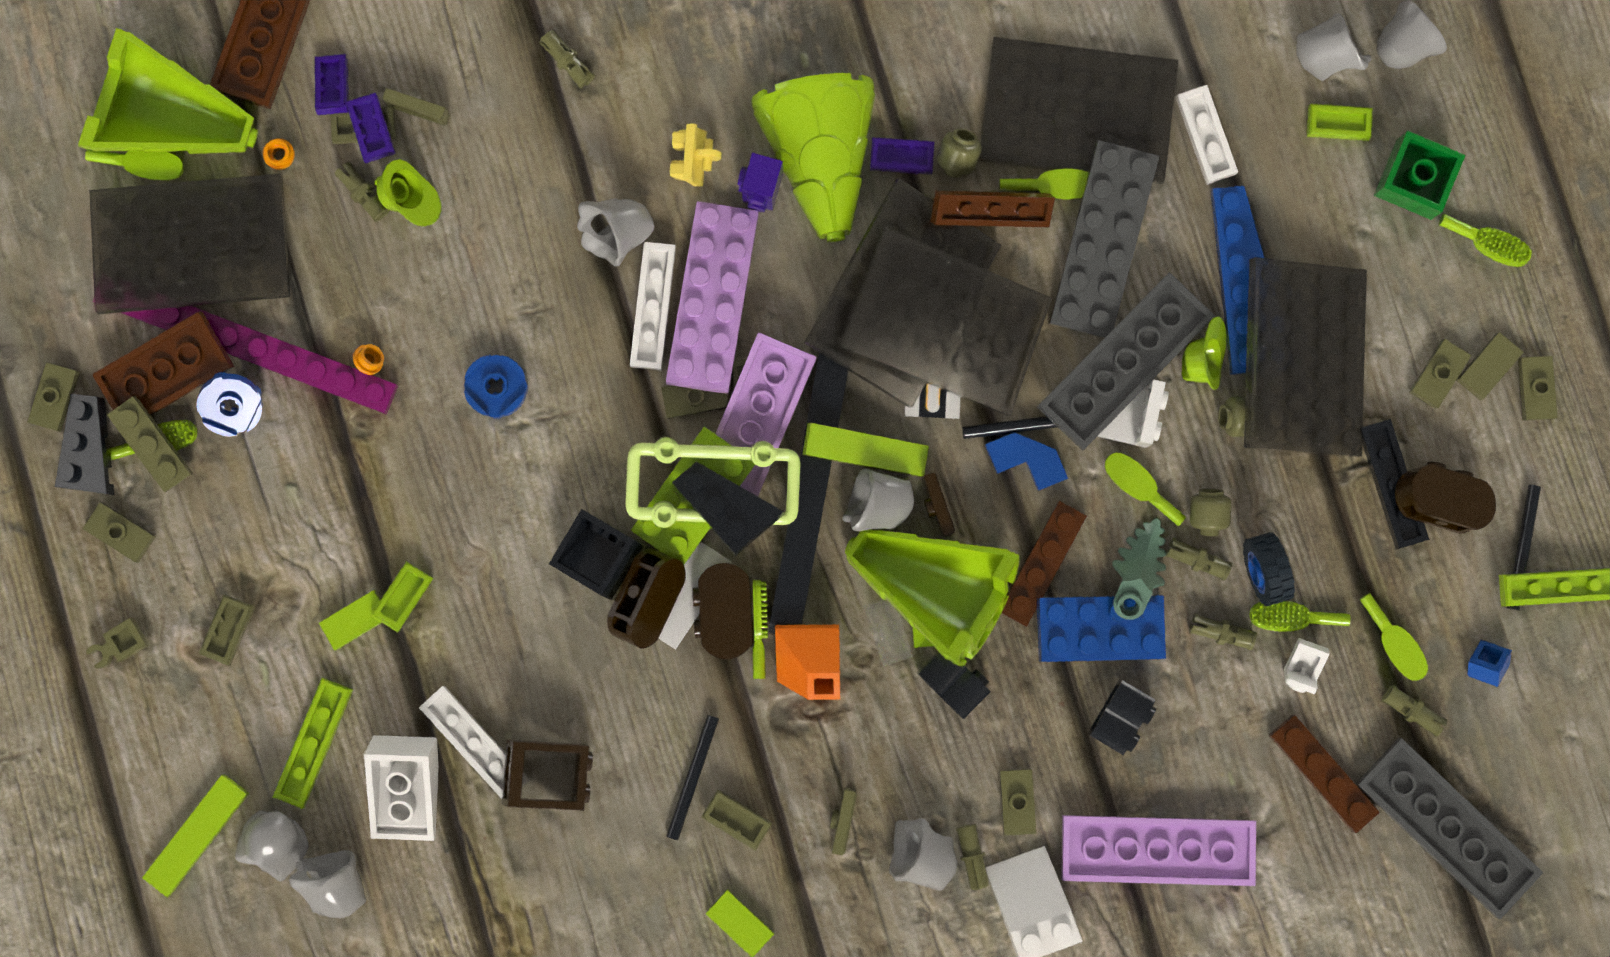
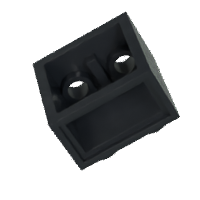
(596, 554)

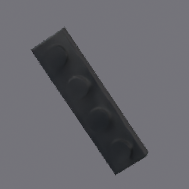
(1386, 468)

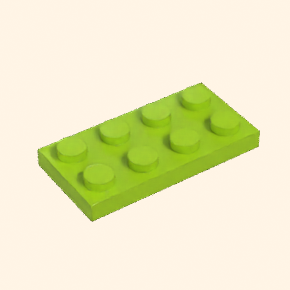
(684, 537)

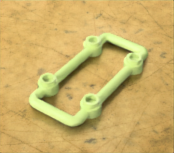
(667, 451)

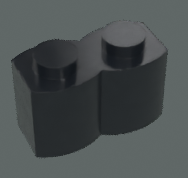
(955, 684)
(1122, 717)

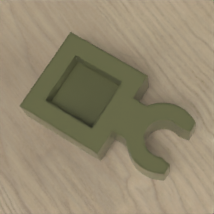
(122, 643)

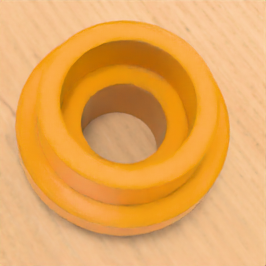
(272, 147)
(368, 359)

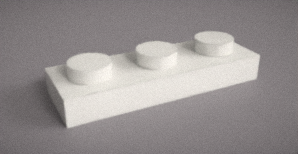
(1206, 134)

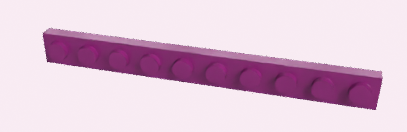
(284, 358)

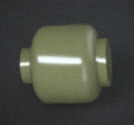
(959, 152)
(1232, 416)
(1210, 511)

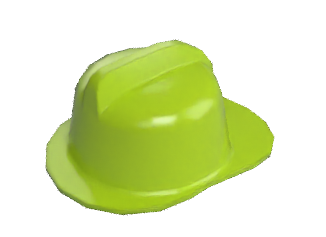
(409, 193)
(1205, 356)

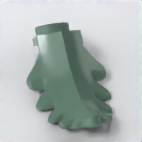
(1139, 569)

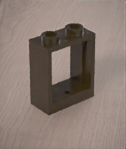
(514, 775)

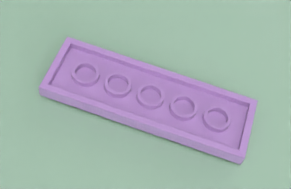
(712, 297)
(765, 399)
(1158, 850)

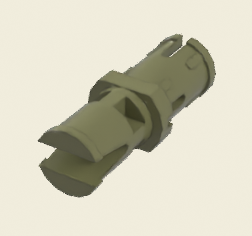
(566, 58)
(362, 192)
(1199, 559)
(1223, 632)
(1414, 710)

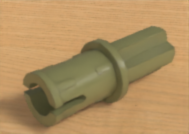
(972, 856)

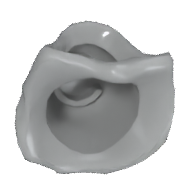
(1409, 38)
(1329, 49)
(627, 228)
(879, 501)
(272, 843)
(922, 855)
(334, 885)

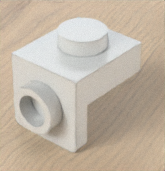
(1305, 666)

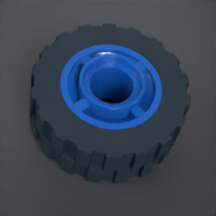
(1268, 569)

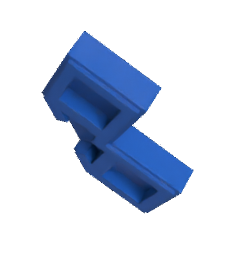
(1040, 459)

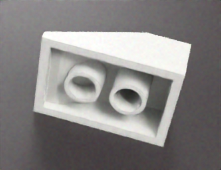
(402, 787)
(1033, 904)

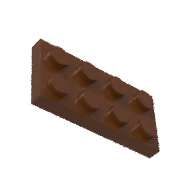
(258, 49)
(166, 366)

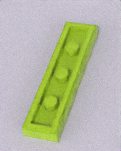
(865, 450)
(1554, 587)
(312, 743)
(195, 835)

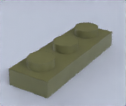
(150, 444)

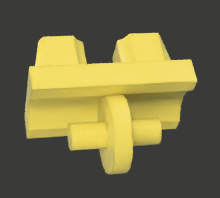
(697, 155)

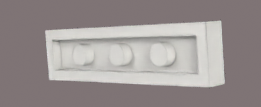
(652, 306)
(468, 737)

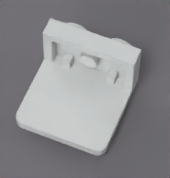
(1139, 419)

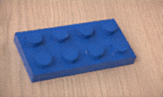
(1094, 632)

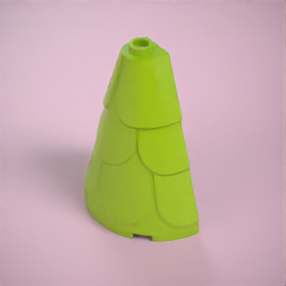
(161, 107)
(821, 137)
(937, 585)

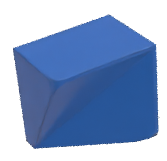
(1489, 663)

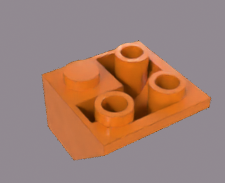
(809, 660)

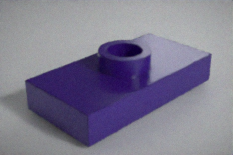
(331, 84)
(370, 127)
(902, 155)

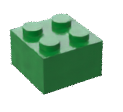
(1419, 175)

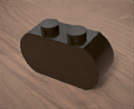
(1445, 498)
(646, 598)
(724, 611)

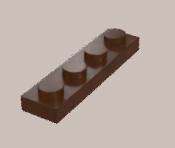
(992, 209)
(1043, 562)
(1324, 774)

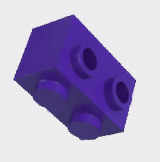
(760, 182)

